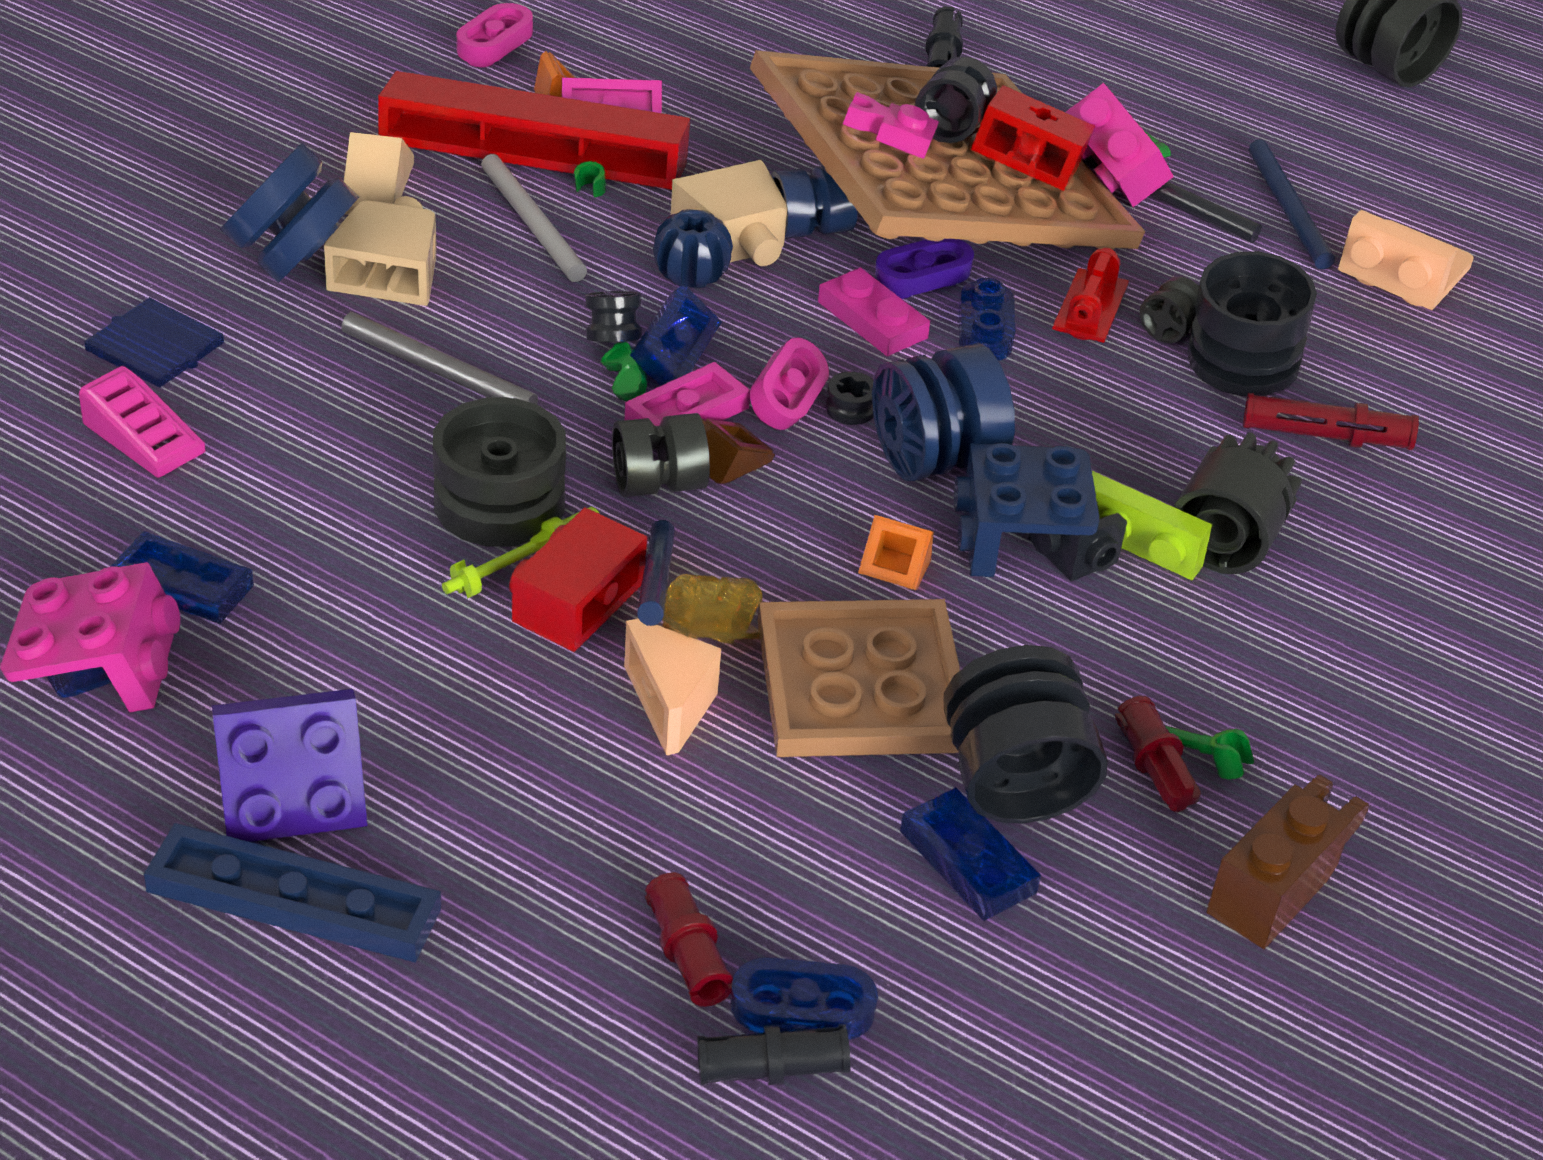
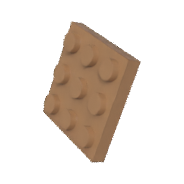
(858, 676)

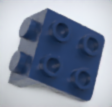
(1021, 493)

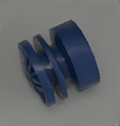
(940, 406)

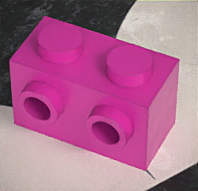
(1121, 147)

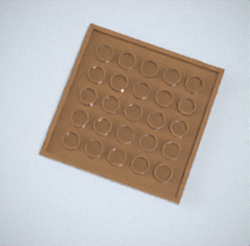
(951, 189)

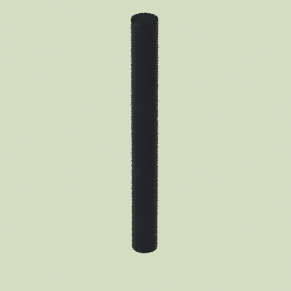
(1202, 209)

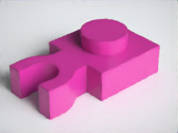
(897, 126)

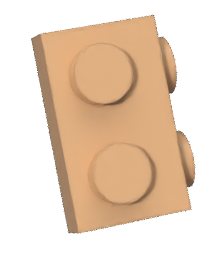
(1402, 260)

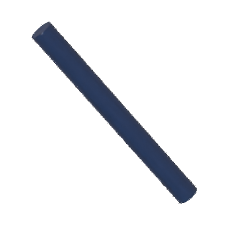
(1291, 204)
(656, 573)

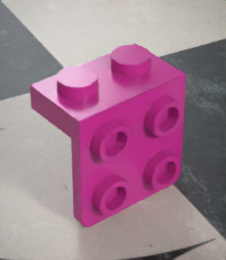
(93, 621)

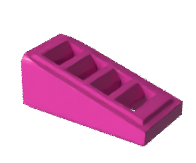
(123, 394)

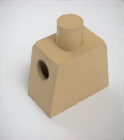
(745, 202)
(384, 252)

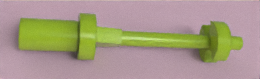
(469, 577)

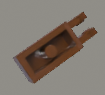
(1283, 861)

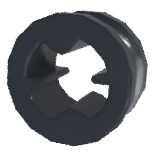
(850, 398)

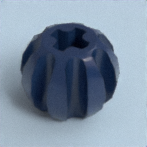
(692, 248)

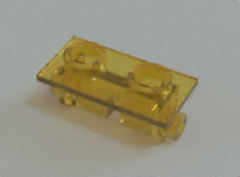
(712, 607)

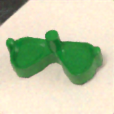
(631, 379)

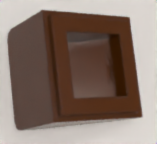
(733, 450)

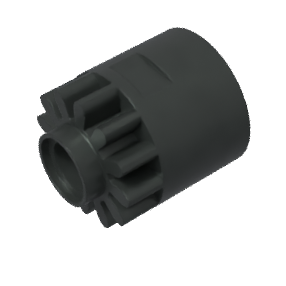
(1244, 497)

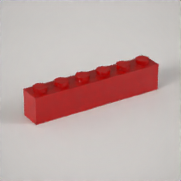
(533, 128)

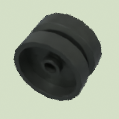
(498, 470)

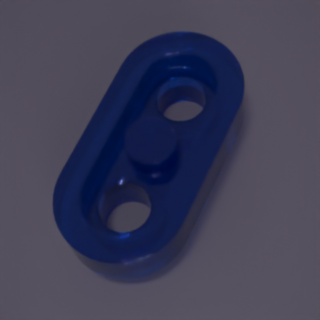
(987, 316)
(803, 995)

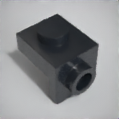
(1084, 554)

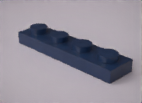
(293, 892)

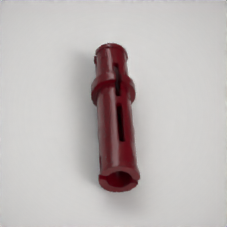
(1397, 428)

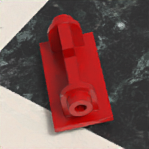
(1093, 298)

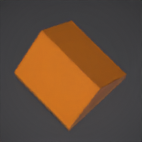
(550, 75)
(897, 552)

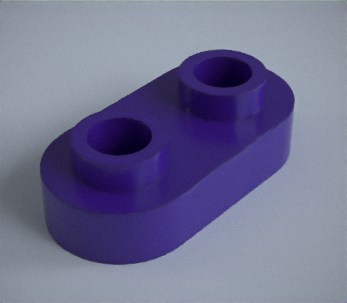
(924, 266)

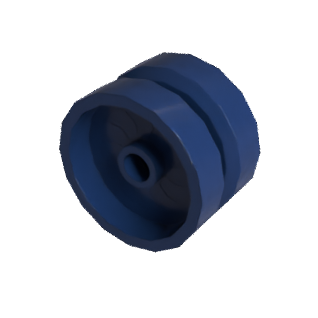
(289, 212)

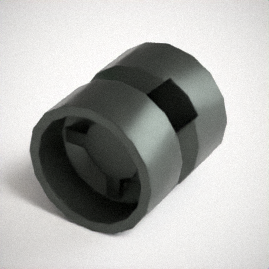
(680, 450)

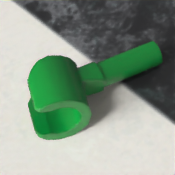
(589, 173)
(1228, 749)

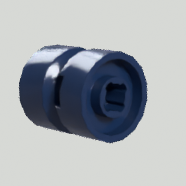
(814, 203)

